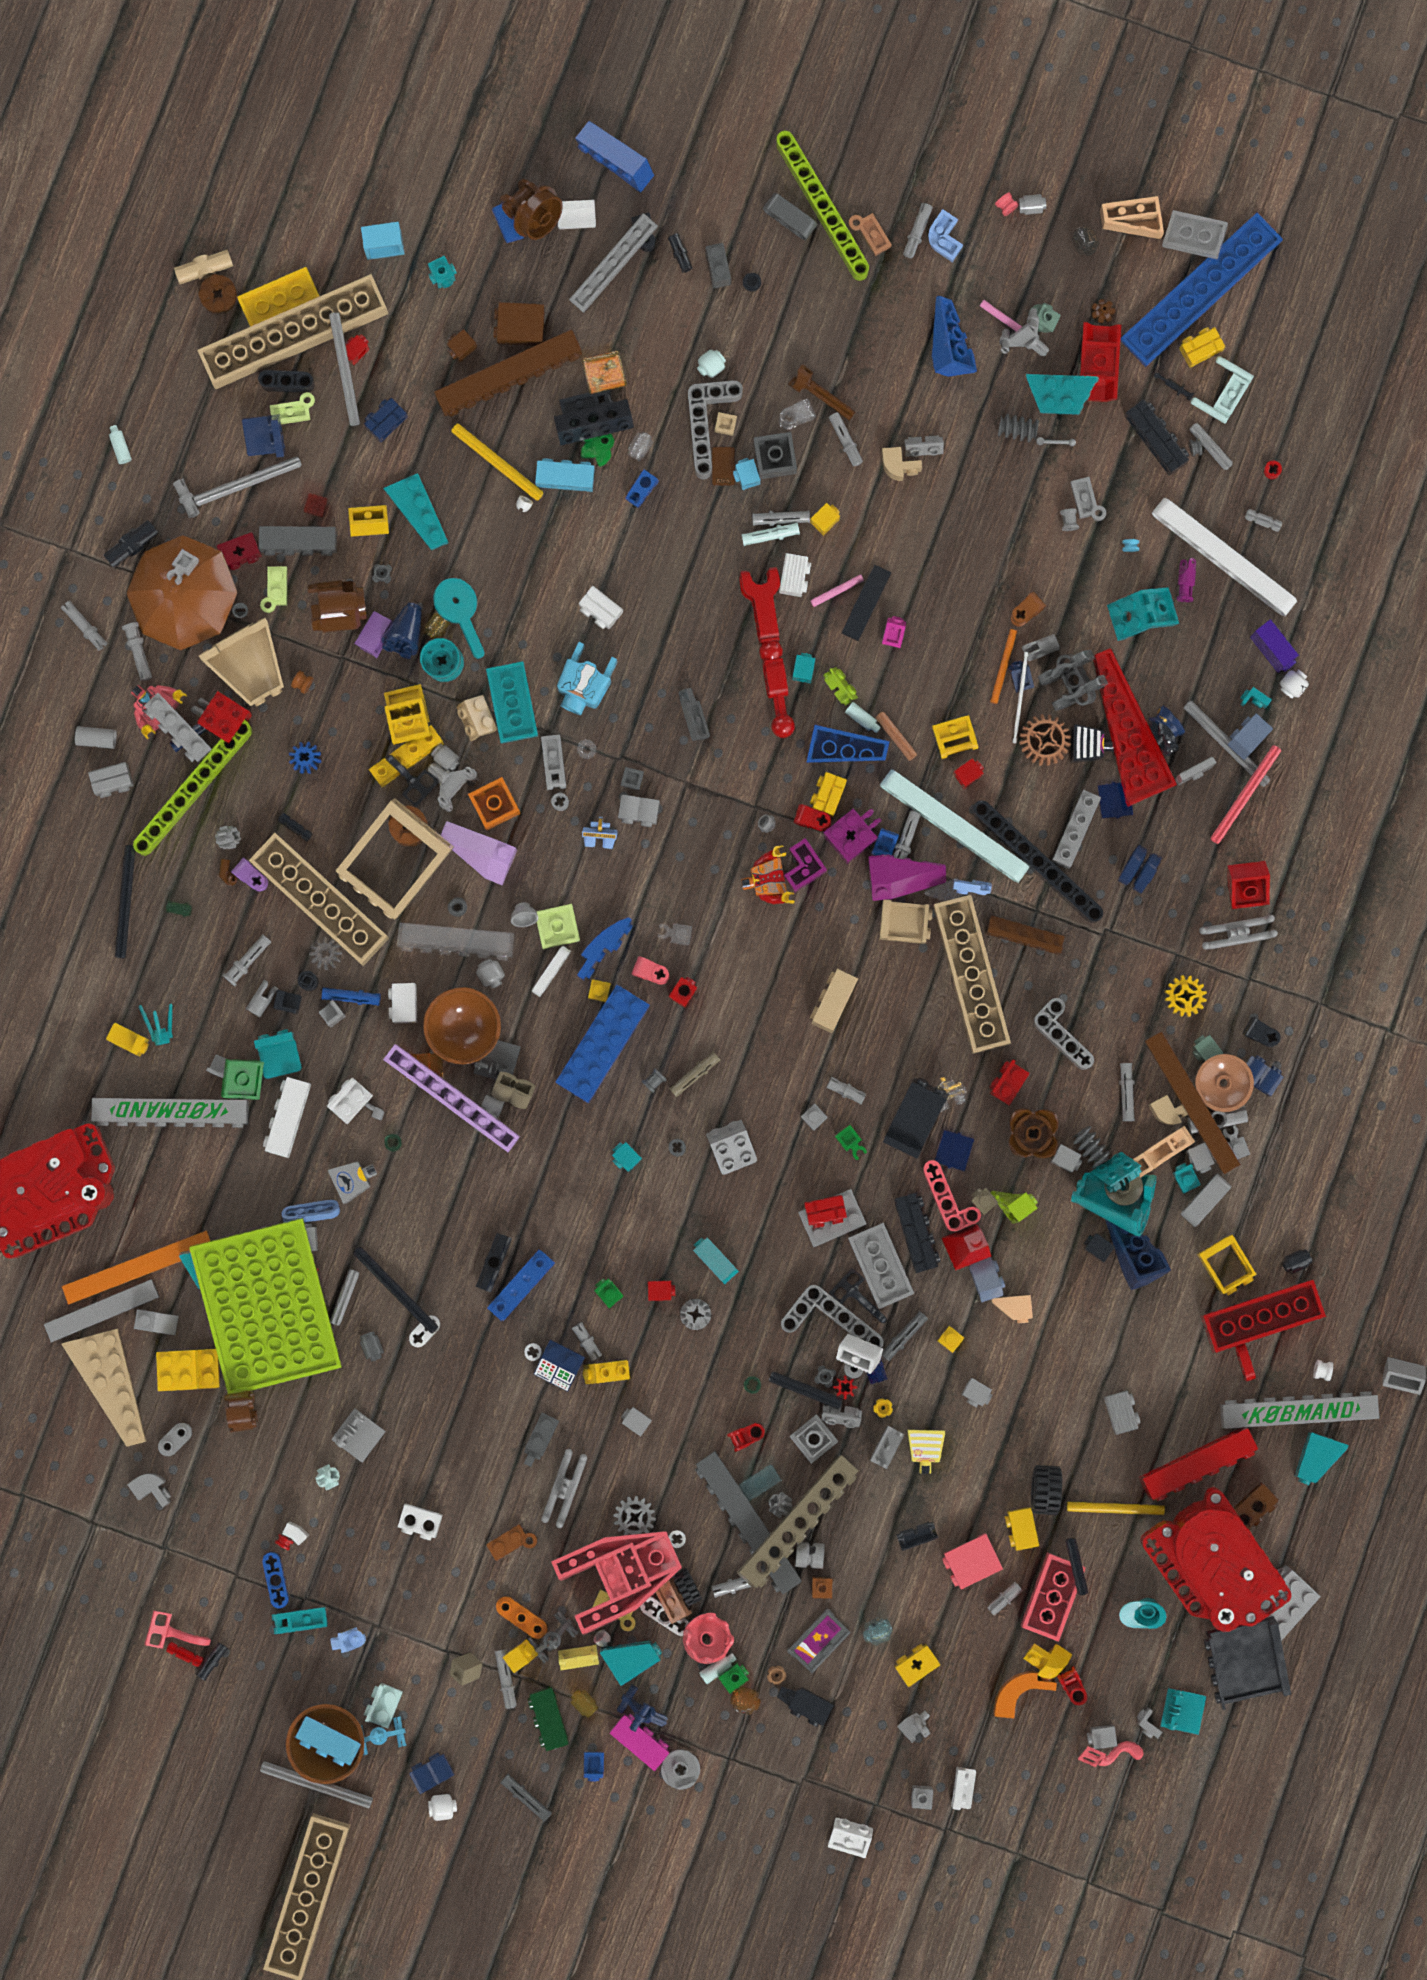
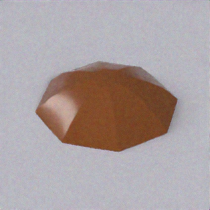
(186, 611)

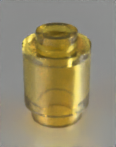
(436, 626)
(583, 1703)

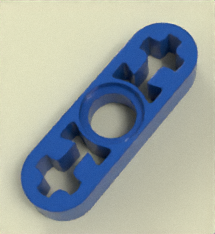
(283, 1593)

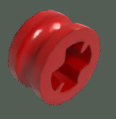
(1267, 468)
(284, 1541)

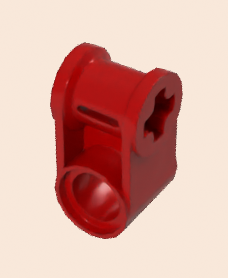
(809, 817)
(745, 1436)
(1072, 1684)

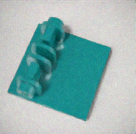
(1117, 1170)
(1183, 1711)

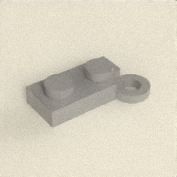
(1085, 499)

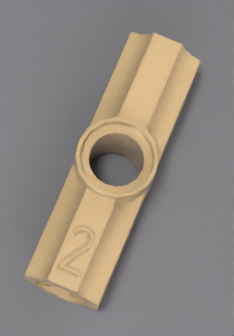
(203, 267)

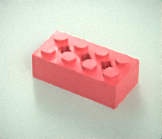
(1040, 1602)

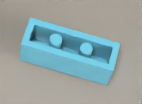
(565, 475)
(327, 1741)

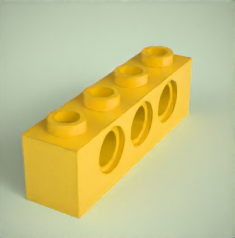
(407, 755)

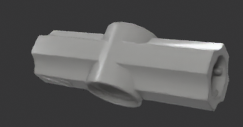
(1228, 1118)

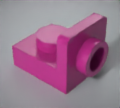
(894, 632)

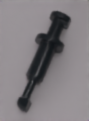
(1175, 386)

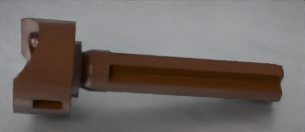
(804, 381)

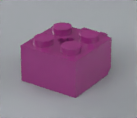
(854, 824)

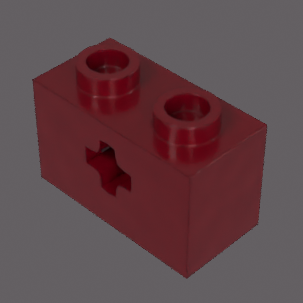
(249, 548)

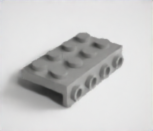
(1301, 1601)

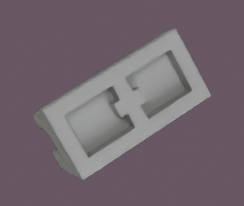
(887, 1447)

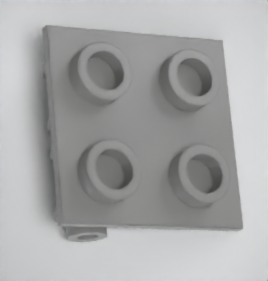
(358, 1435)

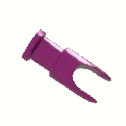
(1186, 580)

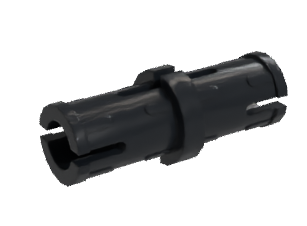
(676, 243)
(211, 1661)

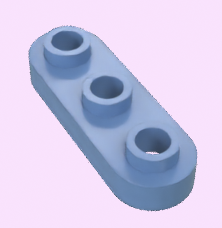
(312, 1211)

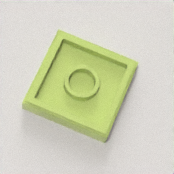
(557, 926)

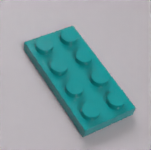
(512, 702)

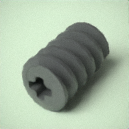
(1018, 428)
(1091, 1147)

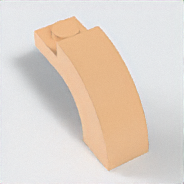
(1164, 1150)

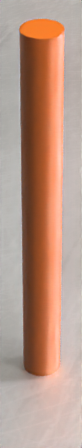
(1003, 666)

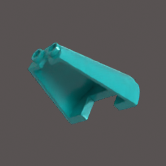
(1132, 1218)

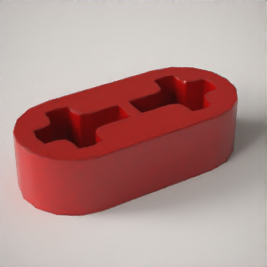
(1245, 1362)

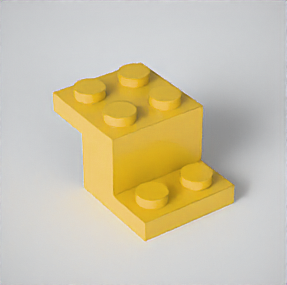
(407, 714)
(187, 1370)

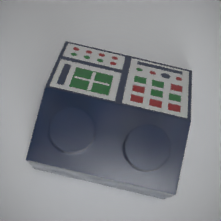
(559, 1365)

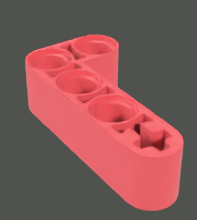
(947, 1195)

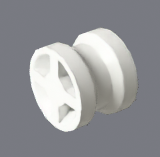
(1323, 1370)

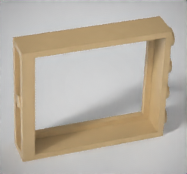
(419, 829)

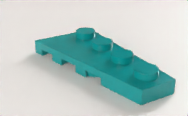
(415, 505)

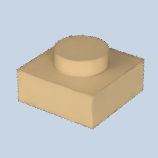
(725, 424)

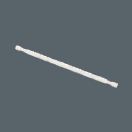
(1020, 697)

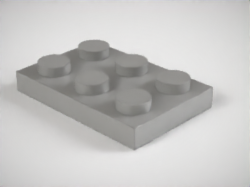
(1195, 234)
(828, 1232)

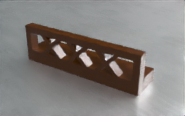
(1025, 935)

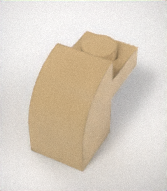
(895, 467)
(1165, 1111)

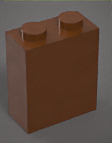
(519, 324)

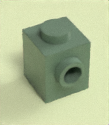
(1205, 1048)

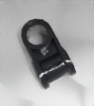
(1258, 1031)

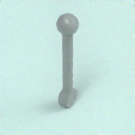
(1040, 441)

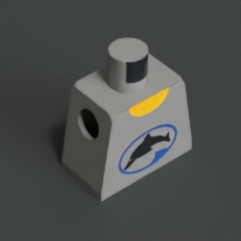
(351, 1180)

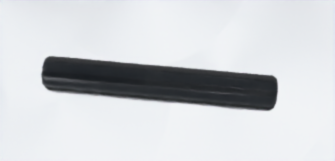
(805, 1390)

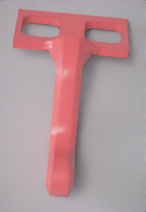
(168, 1631)
(1102, 1760)

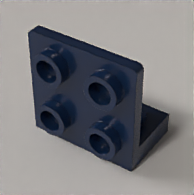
(264, 435)

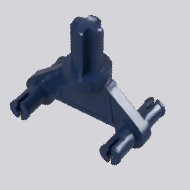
(642, 1713)

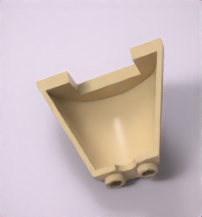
(247, 663)

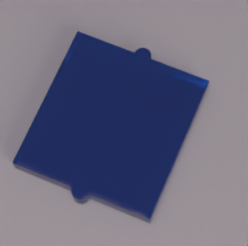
(1113, 801)
(954, 1150)

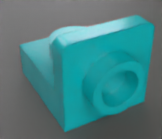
(1258, 698)
(1186, 1177)

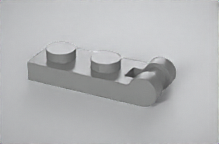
(553, 761)

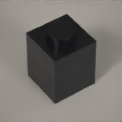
(1098, 1247)

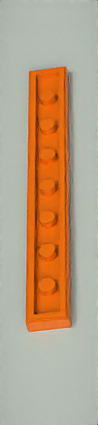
(130, 1269)

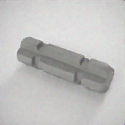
(1263, 520)

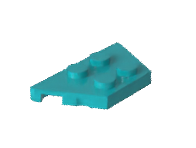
(1061, 392)

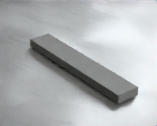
(613, 262)
(101, 1310)

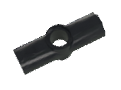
(130, 544)
(488, 1274)

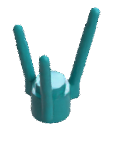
(160, 1036)

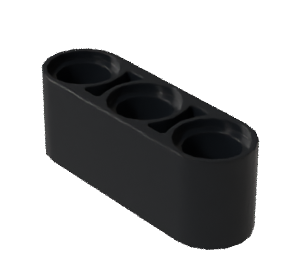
(278, 376)

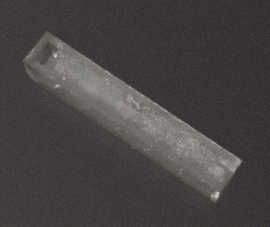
(455, 940)

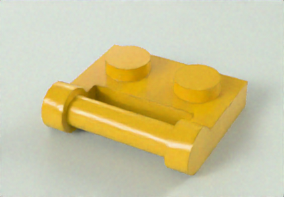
(954, 730)

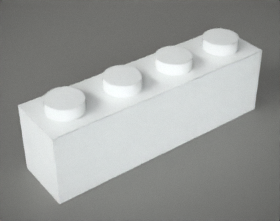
(287, 1117)

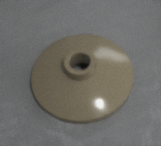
(1130, 1195)

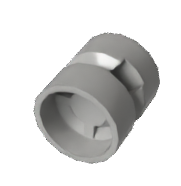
(809, 1555)

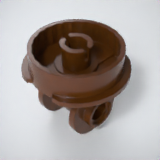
(533, 209)

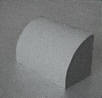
(1404, 1376)

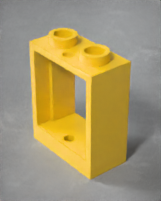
(1245, 1279)

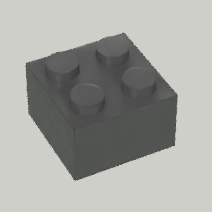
(775, 455)

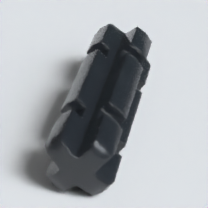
(295, 827)

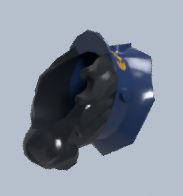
(1165, 729)

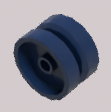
(1142, 870)

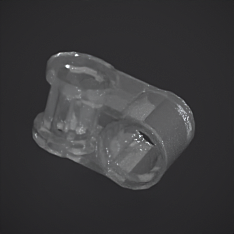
(799, 413)

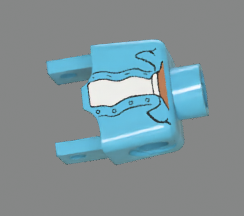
(583, 683)

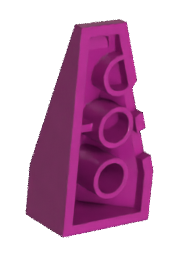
(898, 877)

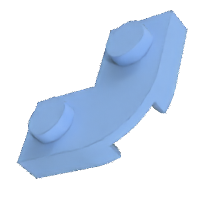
(939, 236)
(975, 886)

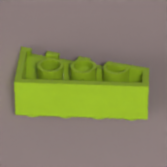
(1015, 1205)

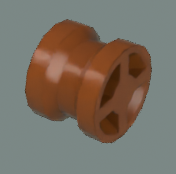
(302, 682)

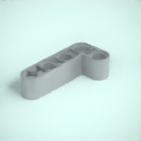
(1065, 1038)

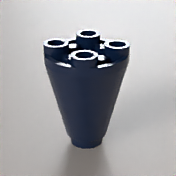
(404, 632)

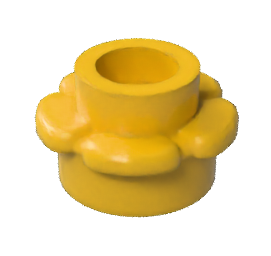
(887, 1404)

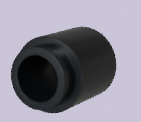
(1297, 1261)

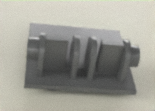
(500, 1059)

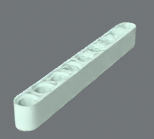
(954, 826)

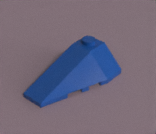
(949, 348)

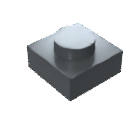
(632, 778)

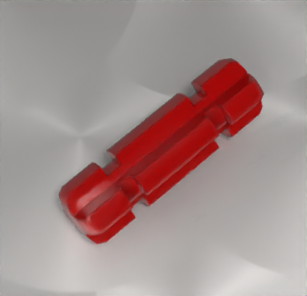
(184, 1654)

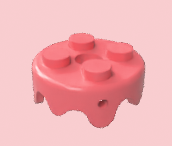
(718, 1632)

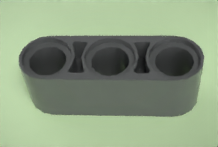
(790, 216)

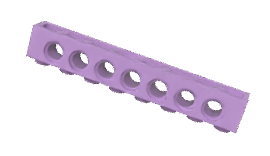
(451, 1098)

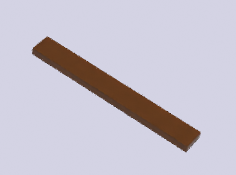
(1192, 1103)

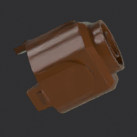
(339, 606)

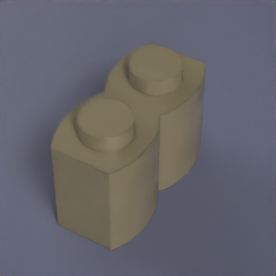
(513, 1090)

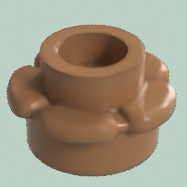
(776, 1680)

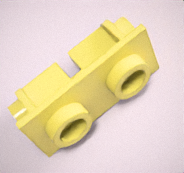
(578, 1657)

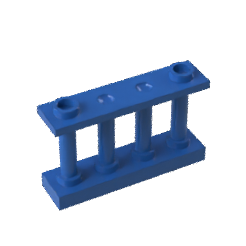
(521, 1285)

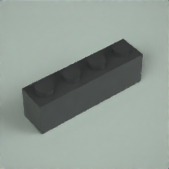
(297, 540)

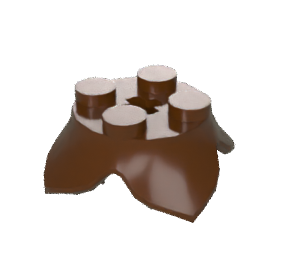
(1046, 1125)

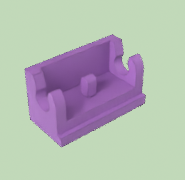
(371, 635)

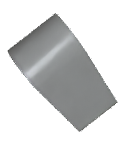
(1206, 1200)

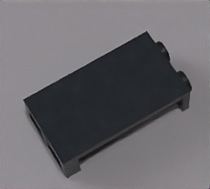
(915, 1117)

